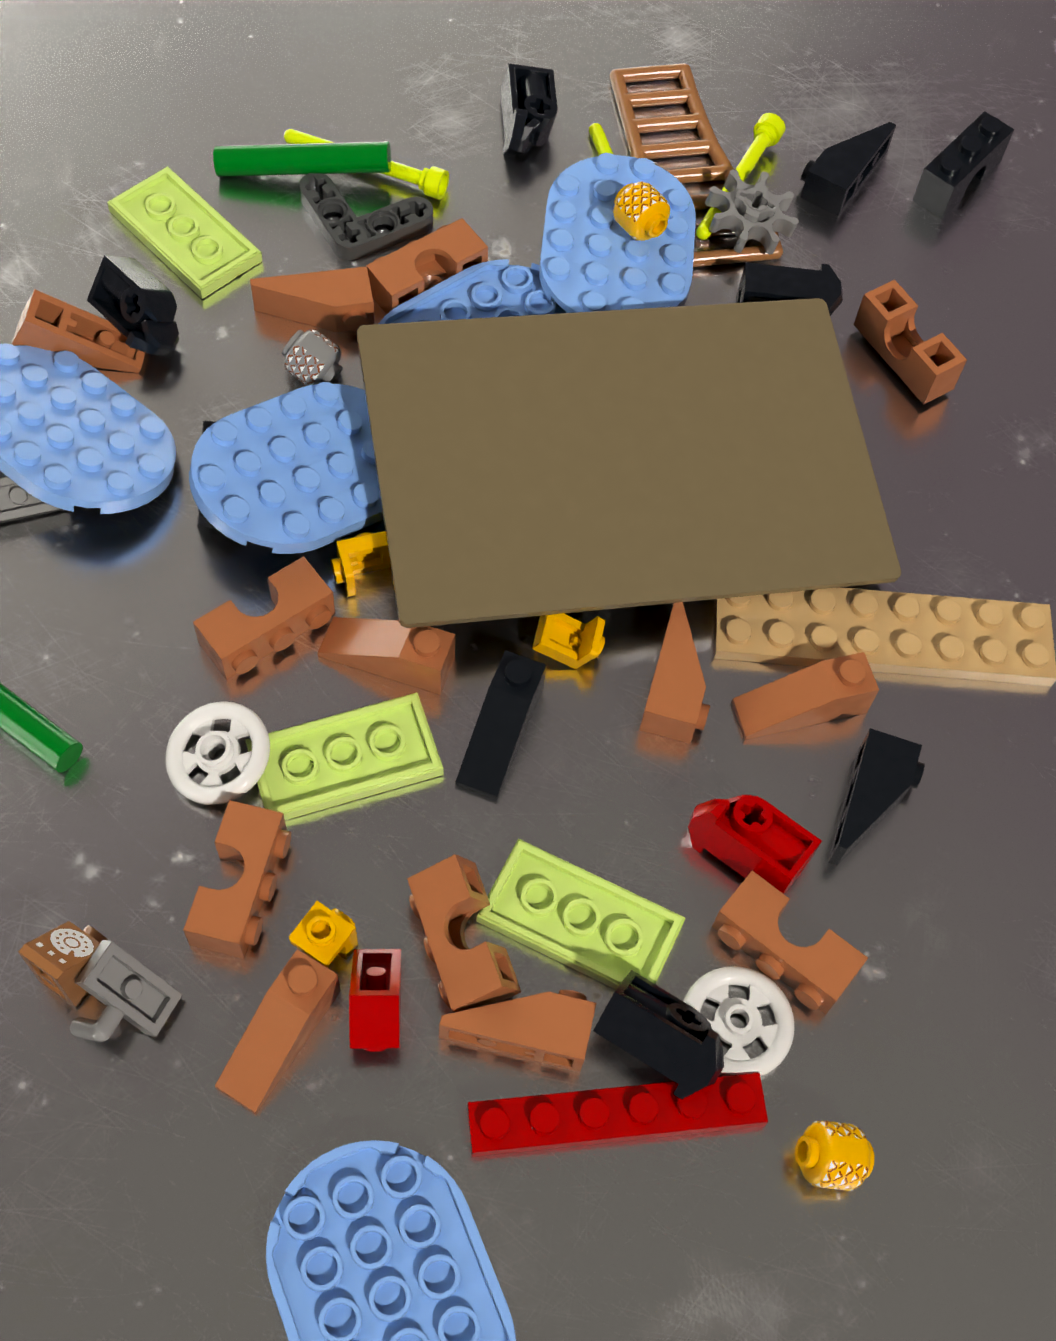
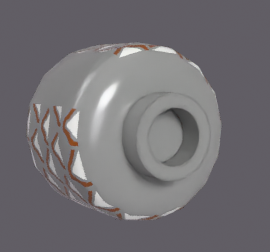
(312, 357)

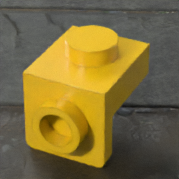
(359, 555)
(569, 639)
(325, 934)

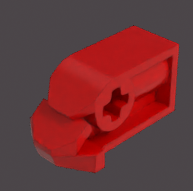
(753, 837)

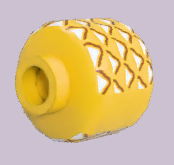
(641, 211)
(834, 1155)

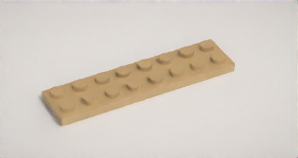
(894, 631)

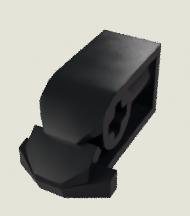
(527, 107)
(779, 283)
(136, 304)
(663, 1034)

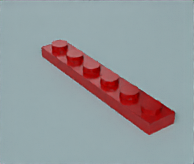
(613, 1115)

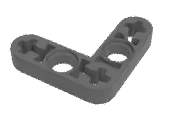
(407, 217)

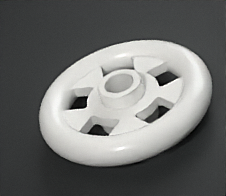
(201, 723)
(762, 992)

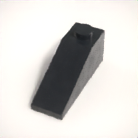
(844, 168)
(501, 724)
(879, 781)

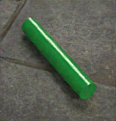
(302, 159)
(37, 732)

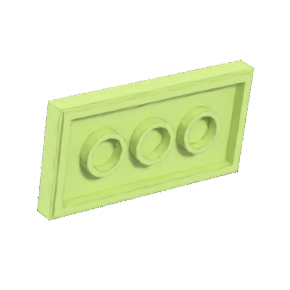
(185, 232)
(348, 757)
(579, 917)

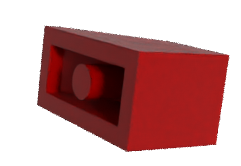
(375, 999)

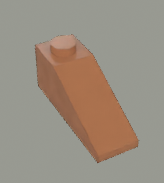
(322, 299)
(63, 327)
(387, 649)
(677, 686)
(808, 697)
(534, 1027)
(278, 1030)

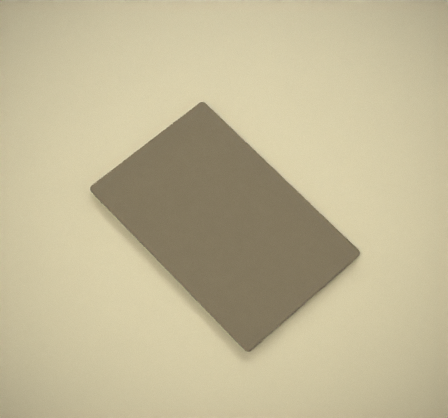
(619, 460)

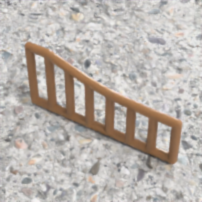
(707, 145)

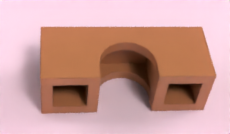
(440, 253)
(889, 326)
(239, 640)
(444, 902)
(228, 917)
(814, 972)

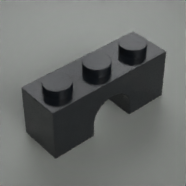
(969, 155)

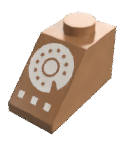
(60, 957)

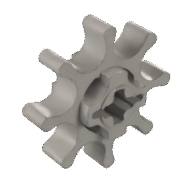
(751, 212)

